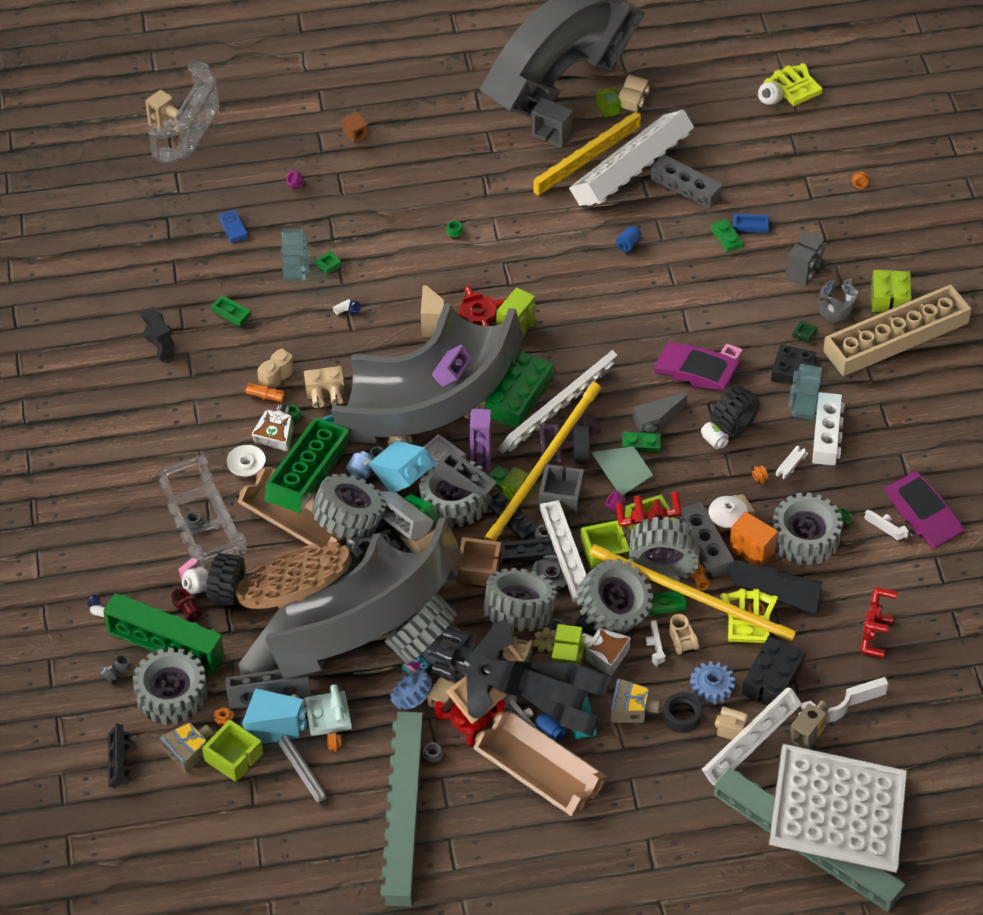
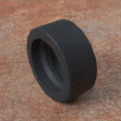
(581, 444)
(687, 699)

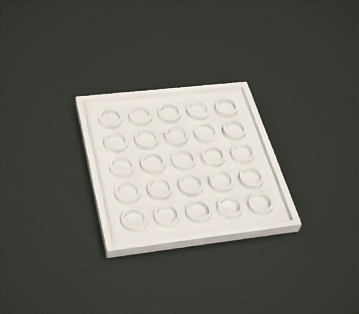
(838, 808)

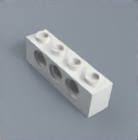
(827, 429)

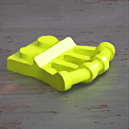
(801, 89)
(741, 630)

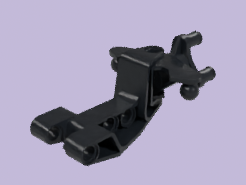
(552, 687)

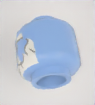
(359, 466)

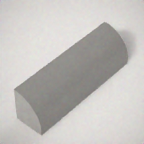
(405, 516)
(259, 656)

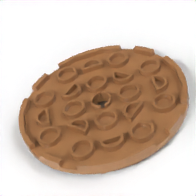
(293, 576)

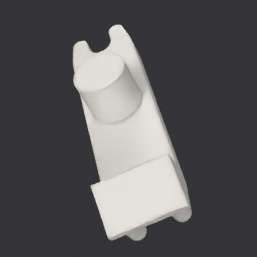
(791, 462)
(885, 525)
(659, 656)
(511, 705)

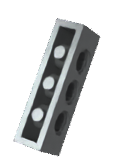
(686, 181)
(710, 541)
(242, 687)

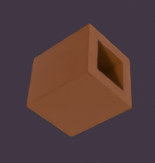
(355, 127)

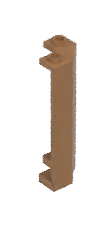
(299, 525)
(540, 762)

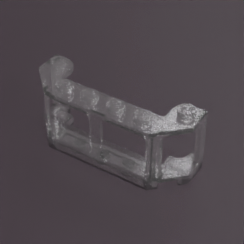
(192, 118)
(208, 489)

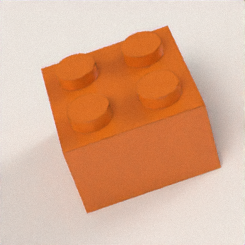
(753, 539)

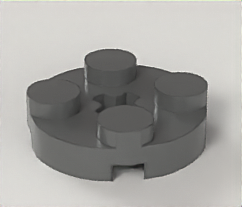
(548, 564)

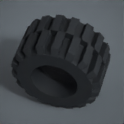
(735, 410)
(224, 577)

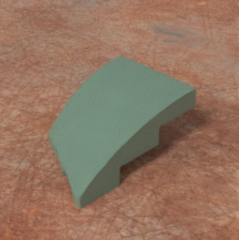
(623, 468)

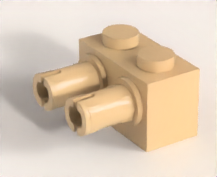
(160, 108)
(324, 383)

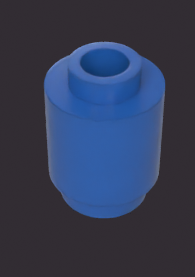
(628, 238)
(550, 727)

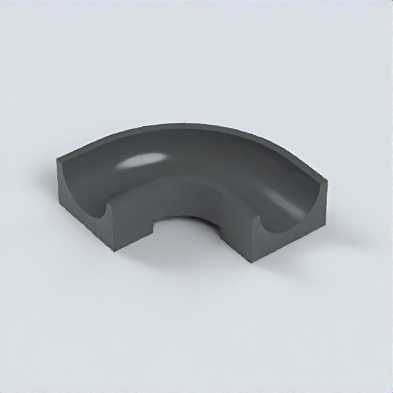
(555, 40)
(404, 398)
(365, 602)

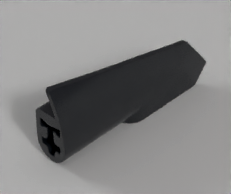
(791, 590)

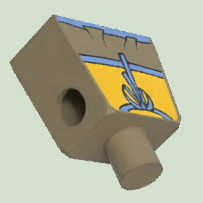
(631, 703)
(809, 725)
(185, 745)

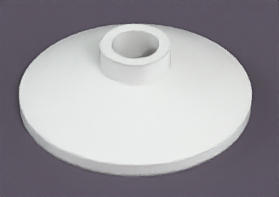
(248, 455)
(722, 515)

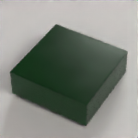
(804, 332)

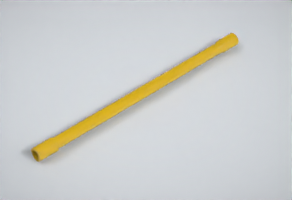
(588, 397)
(777, 629)

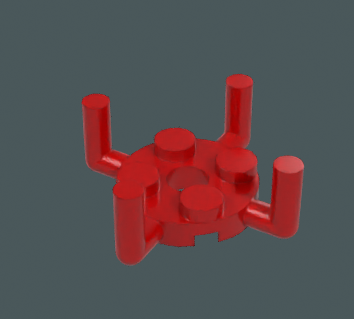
(477, 300)
(655, 511)
(875, 614)
(461, 722)

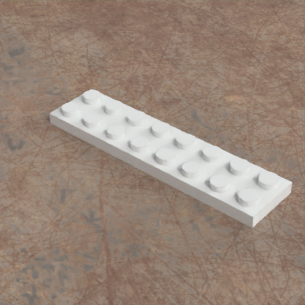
(560, 401)

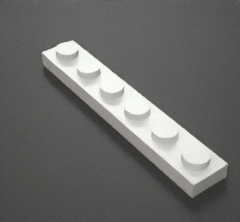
(563, 545)
(752, 735)

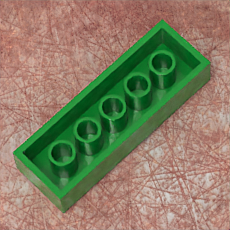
(307, 465)
(159, 630)

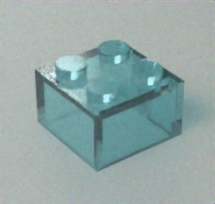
(294, 254)
(805, 391)

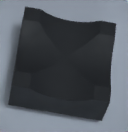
(158, 332)
(788, 361)

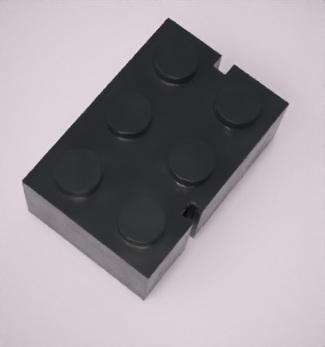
(773, 670)

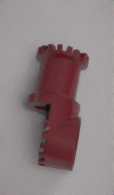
(186, 605)

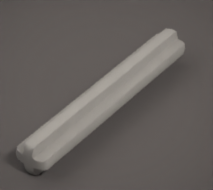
(302, 769)

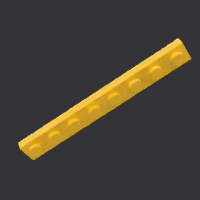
(586, 153)

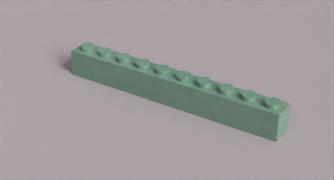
(758, 806)
(403, 810)

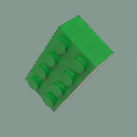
(520, 389)

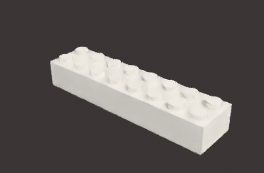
(631, 158)

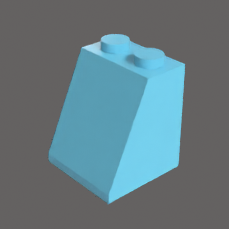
(401, 465)
(274, 716)

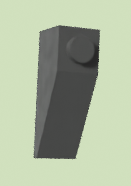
(656, 414)
(463, 474)

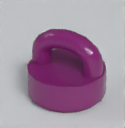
(295, 179)
(614, 498)

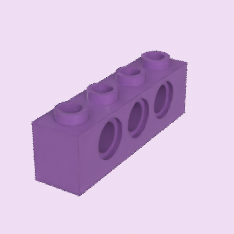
(481, 438)

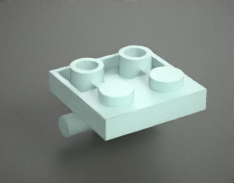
(328, 712)

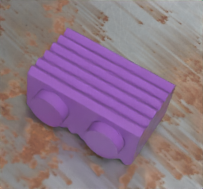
(452, 365)

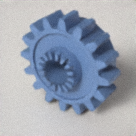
(712, 683)
(412, 690)

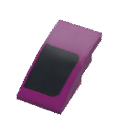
(696, 365)
(924, 509)

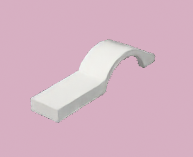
(854, 696)

